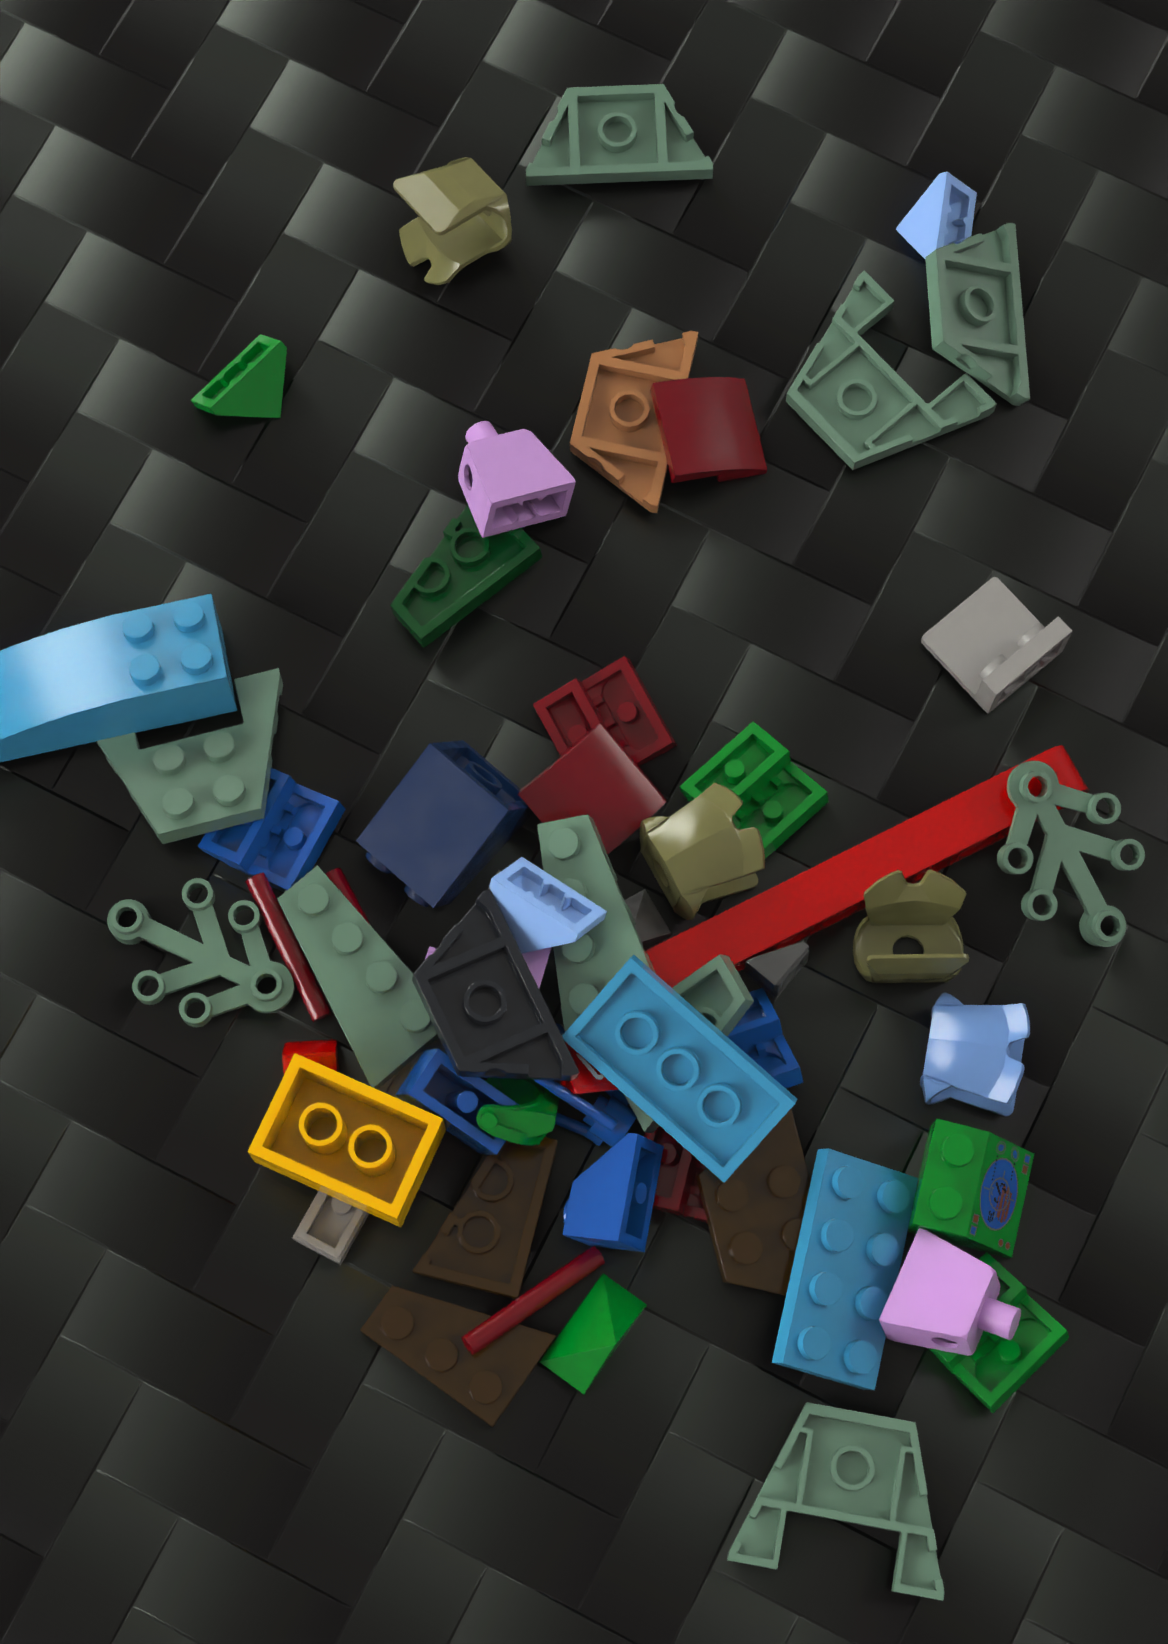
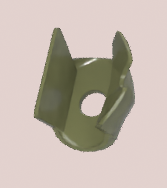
(458, 218)
(701, 852)
(915, 912)

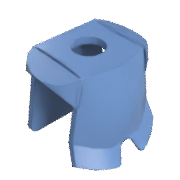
(975, 1054)

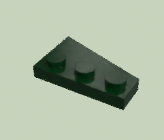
(461, 576)

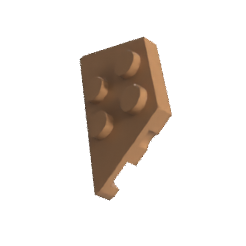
(617, 419)

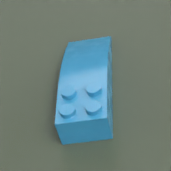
(114, 678)

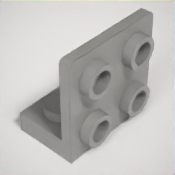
(994, 643)

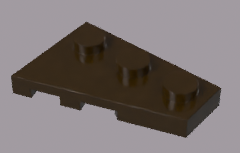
(494, 1223)
(428, 1340)

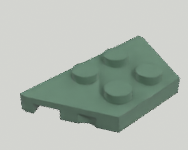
(617, 137)
(980, 310)

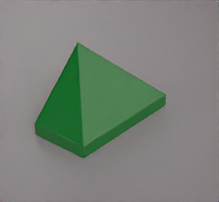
(249, 383)
(593, 1334)

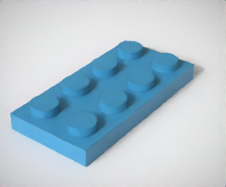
(679, 1068)
(844, 1269)

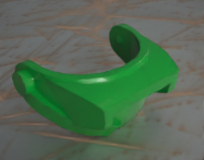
(524, 1122)

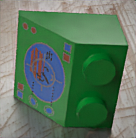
(971, 1188)

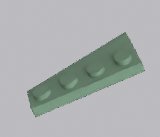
(578, 858)

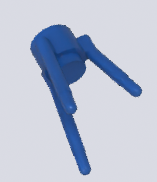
(607, 1118)

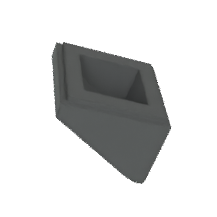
(777, 968)

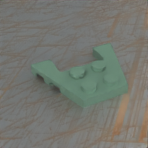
(862, 401)
(208, 777)
(852, 1472)

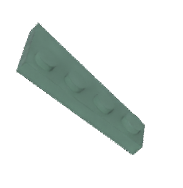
(360, 978)

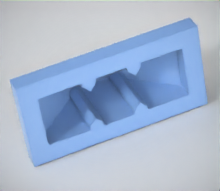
(940, 215)
(542, 908)

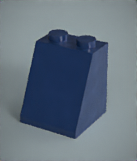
(444, 822)

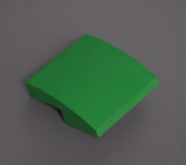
(773, 789)
(1002, 1364)

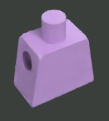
(511, 480)
(945, 1299)

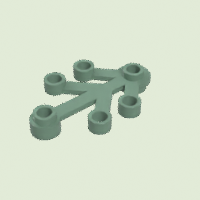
(1063, 846)
(207, 959)

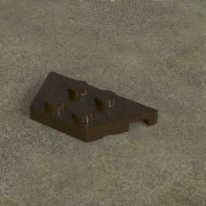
(759, 1211)

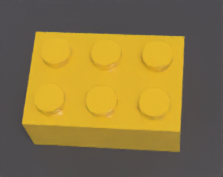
(347, 1140)

